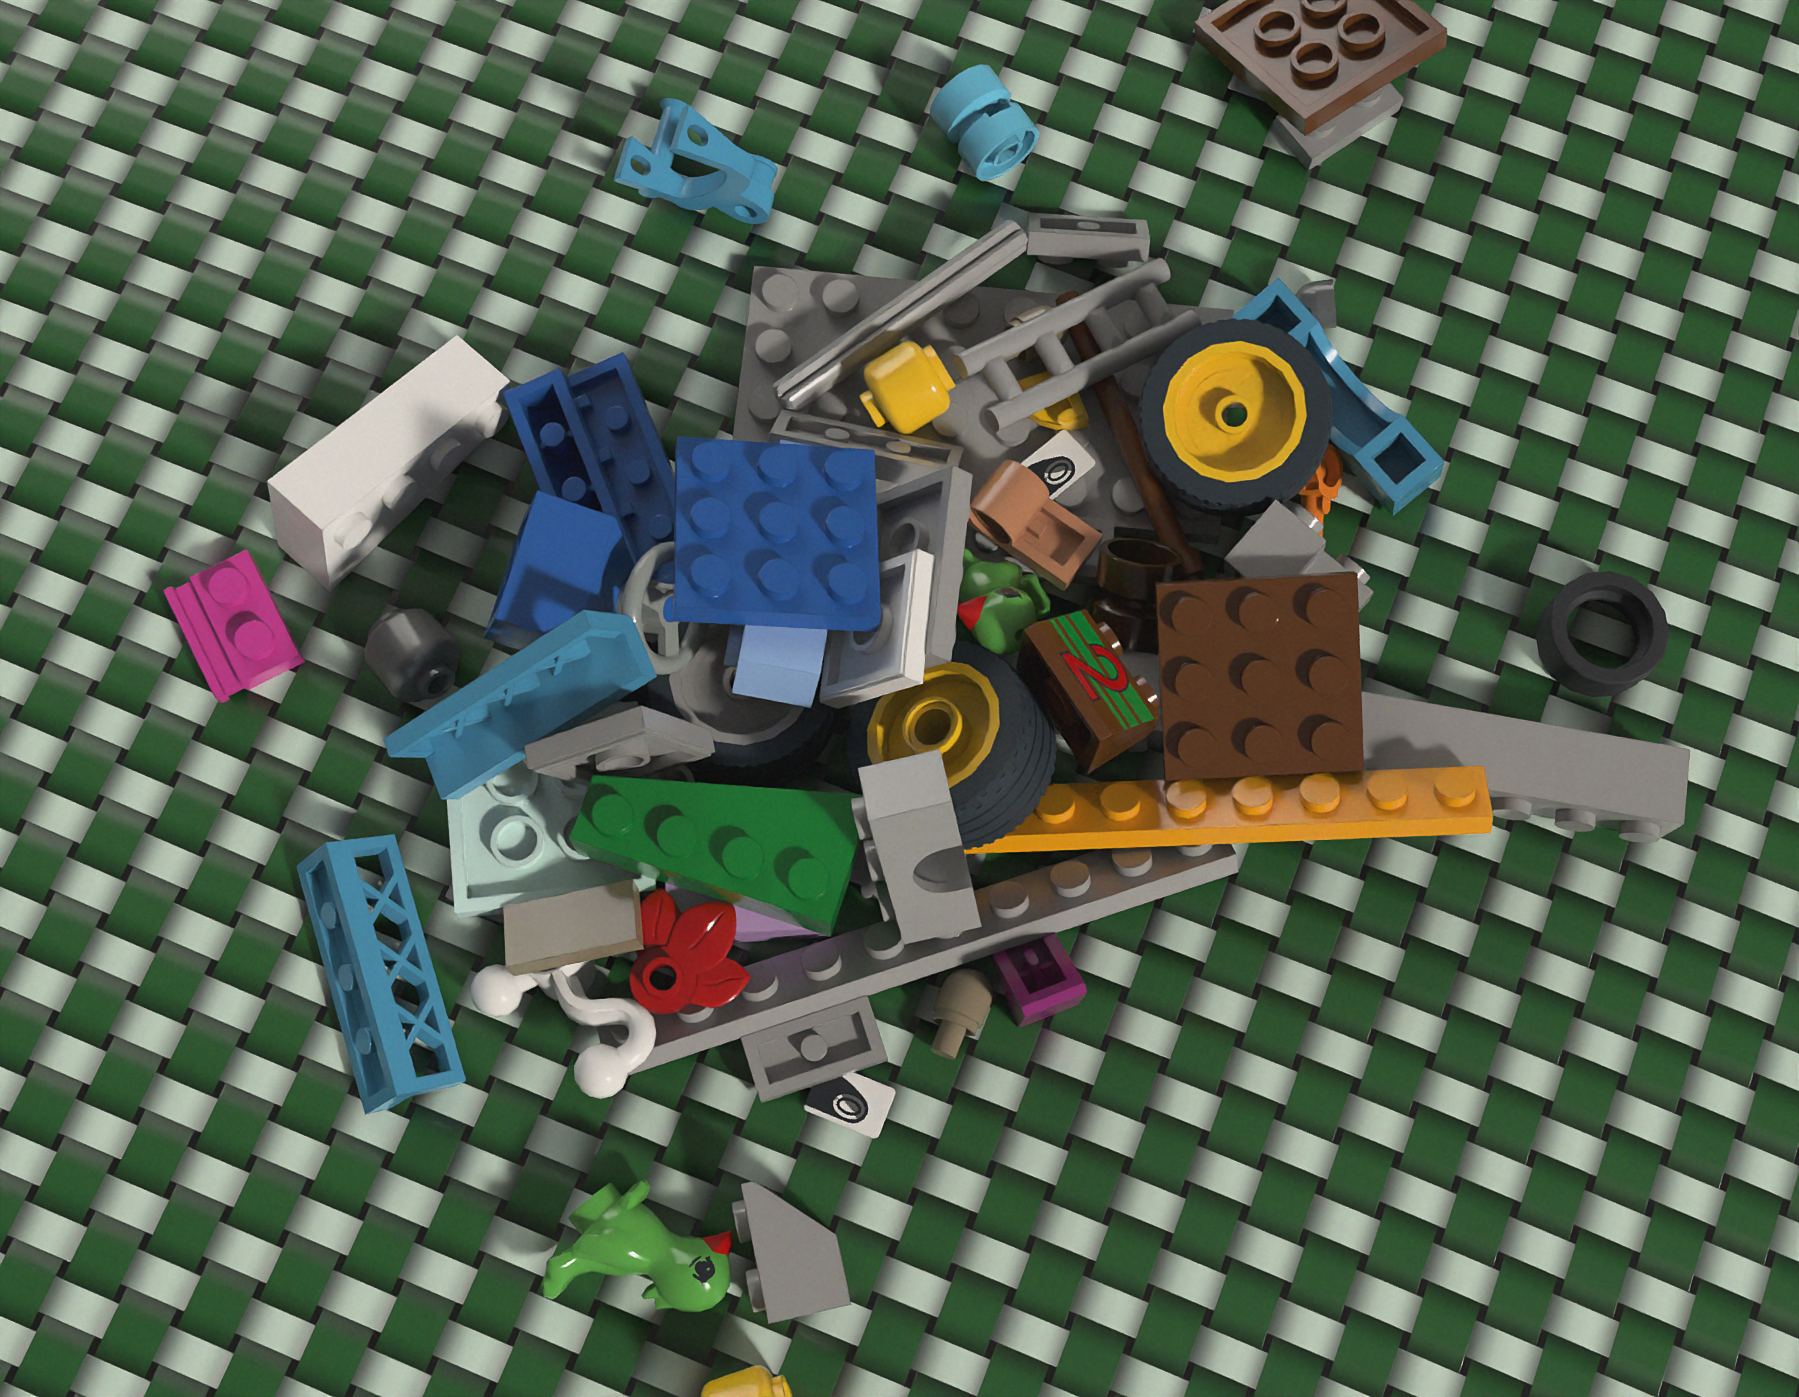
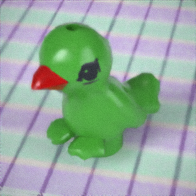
(999, 603)
(630, 1239)

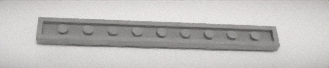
(878, 959)

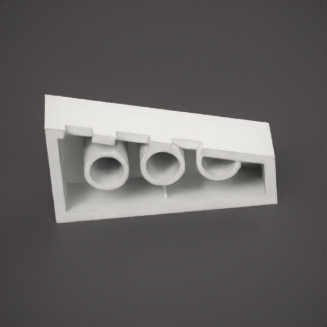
(385, 461)

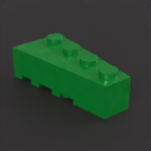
(737, 844)

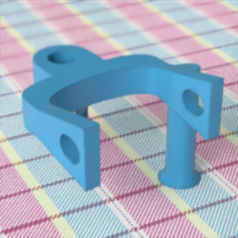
(737, 189)

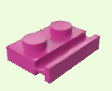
(234, 626)

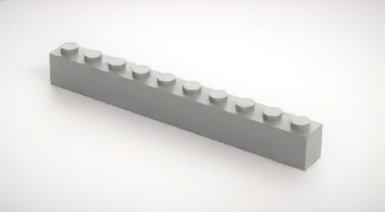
(1528, 765)

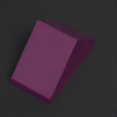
(1038, 979)

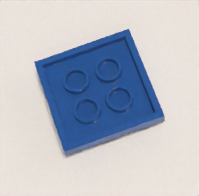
(775, 535)

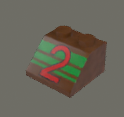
(1087, 687)

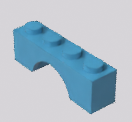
(1370, 437)

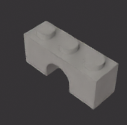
(915, 847)

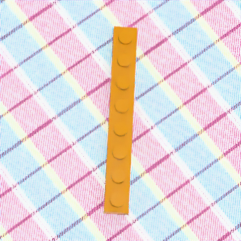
(1254, 810)

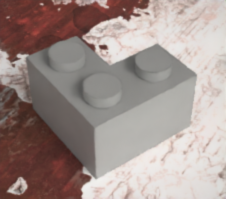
(1289, 544)

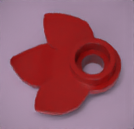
(691, 946)

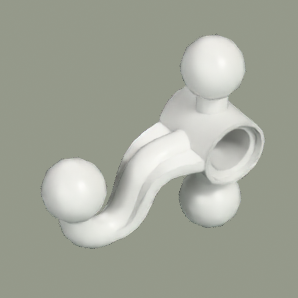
(599, 1068)

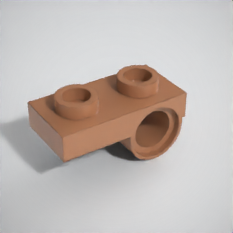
(1025, 522)

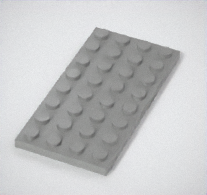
(805, 311)

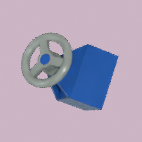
(579, 561)

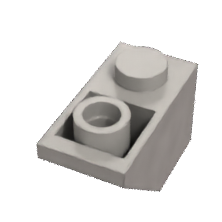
(794, 1255)

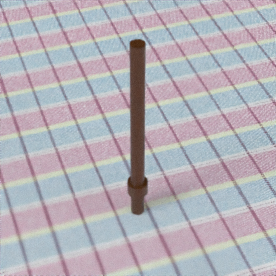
(1128, 440)

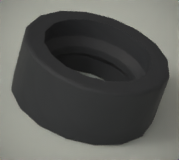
(1630, 599)

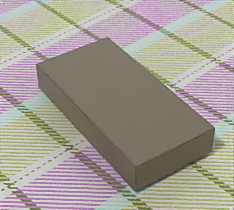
(572, 927)

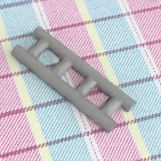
(1066, 377)

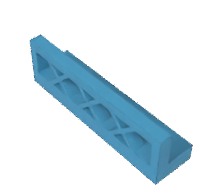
(526, 699)
(358, 975)

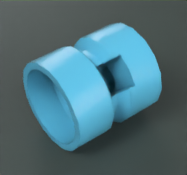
(980, 117)

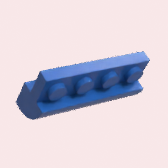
(600, 450)

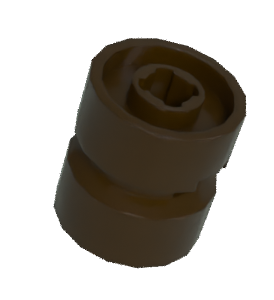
(1128, 578)

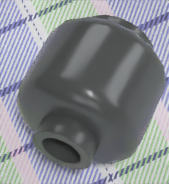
(411, 653)

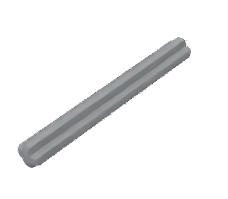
(900, 316)

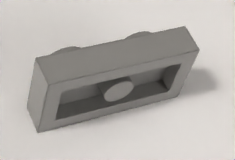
(1341, 129)
(1109, 240)
(814, 1048)

